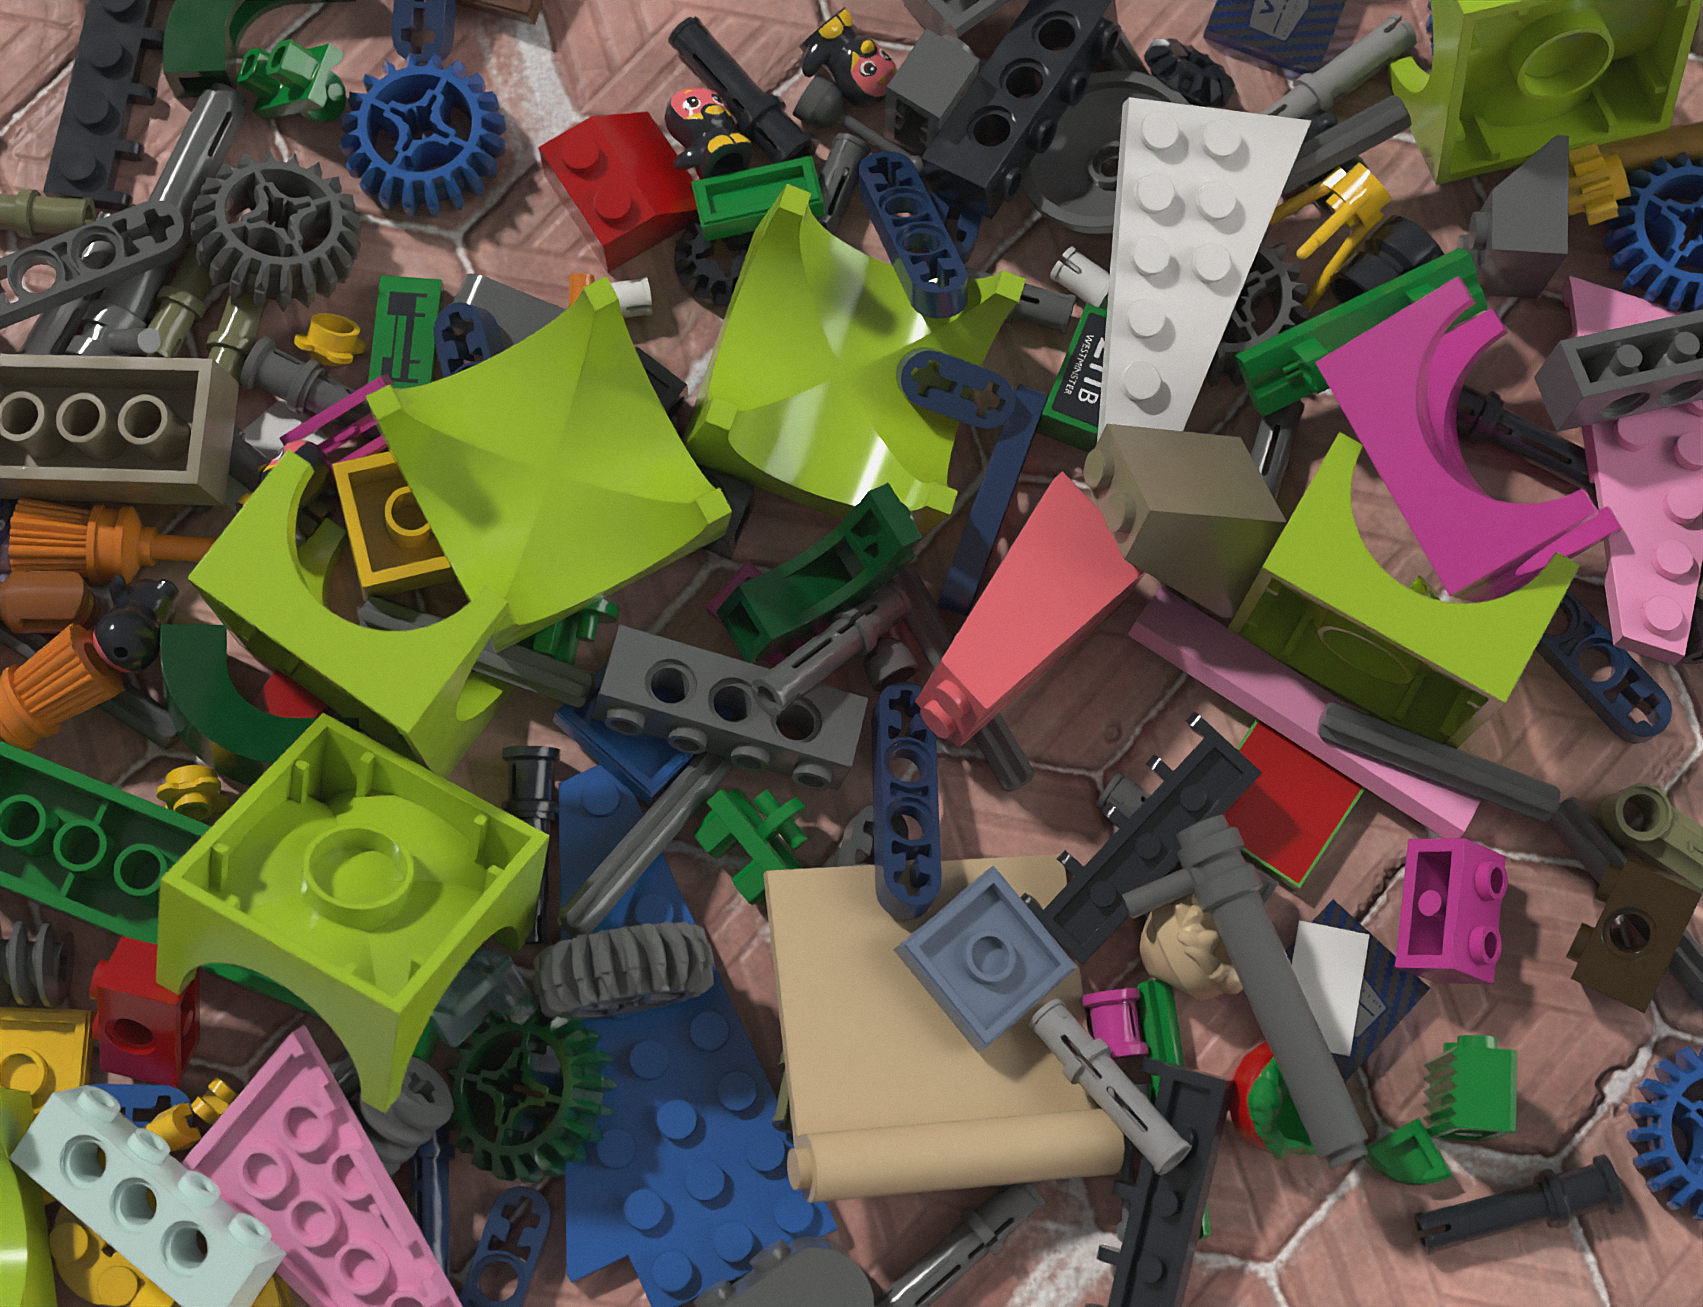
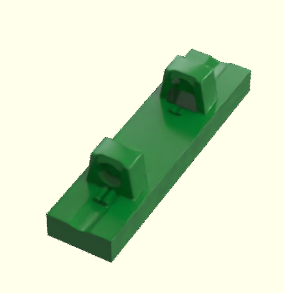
(1285, 365)

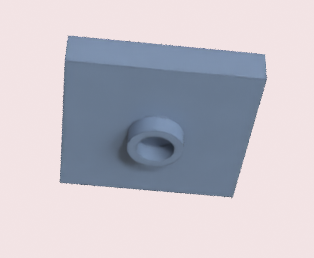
(985, 959)

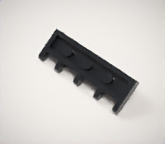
(101, 102)
(1146, 843)
(1170, 1206)

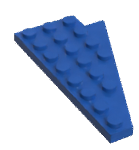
(691, 1157)

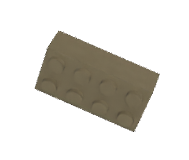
(115, 429)

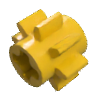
(1595, 183)

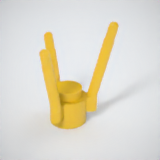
(1354, 199)

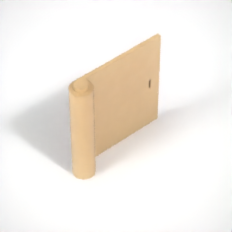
(882, 1076)

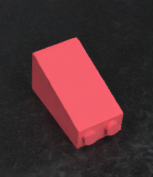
(1036, 608)

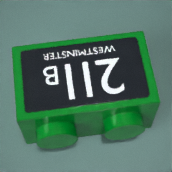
(1075, 398)

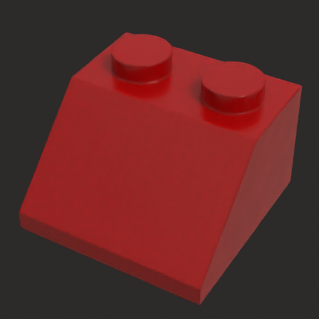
(619, 184)

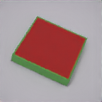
(1291, 807)

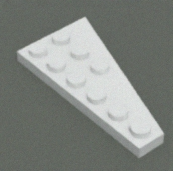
(1184, 236)

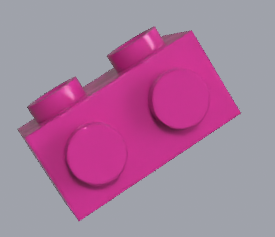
(1451, 911)

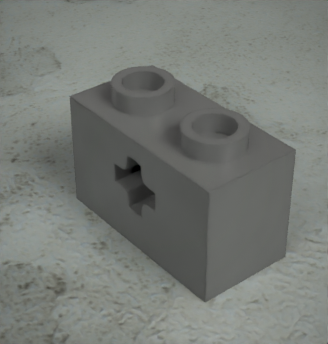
(927, 90)

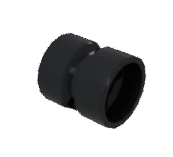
(1389, 253)

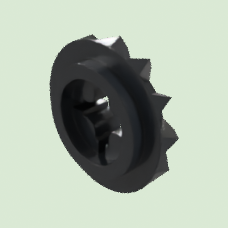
(1189, 73)
(703, 277)

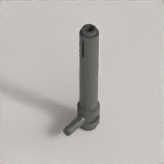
(117, 319)
(1231, 895)

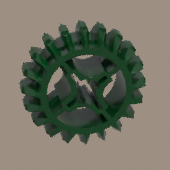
(507, 1138)

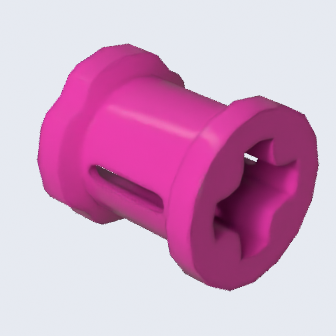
(1116, 1021)

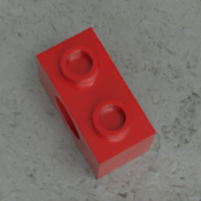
(140, 1024)

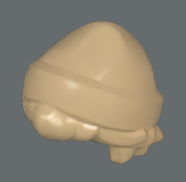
(1187, 951)

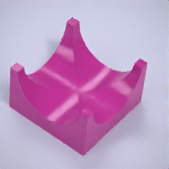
(1402, 401)

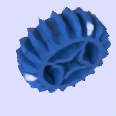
(438, 93)
(1665, 227)
(1666, 1101)

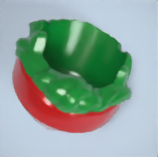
(1263, 1107)

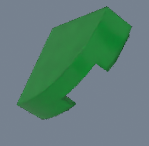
(1408, 1156)

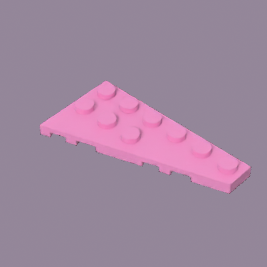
(1653, 482)
(315, 1181)

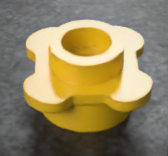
(331, 339)
(193, 792)

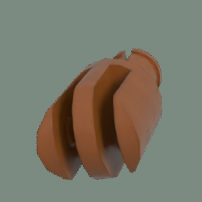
(46, 601)

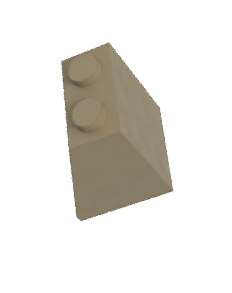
(1186, 510)

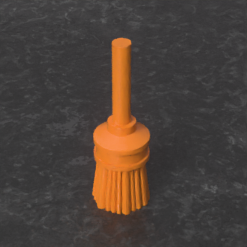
(93, 541)
(53, 687)

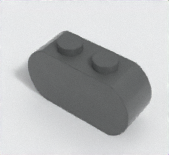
(795, 1275)

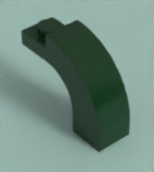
(205, 39)
(830, 575)
(211, 712)

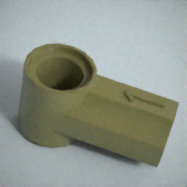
(1666, 838)

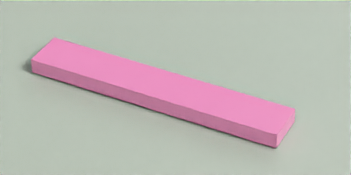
(1289, 706)

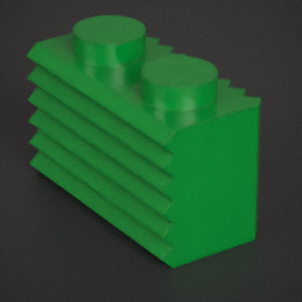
(1471, 1090)

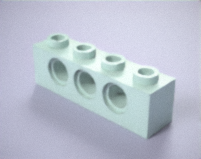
(63, 1159)

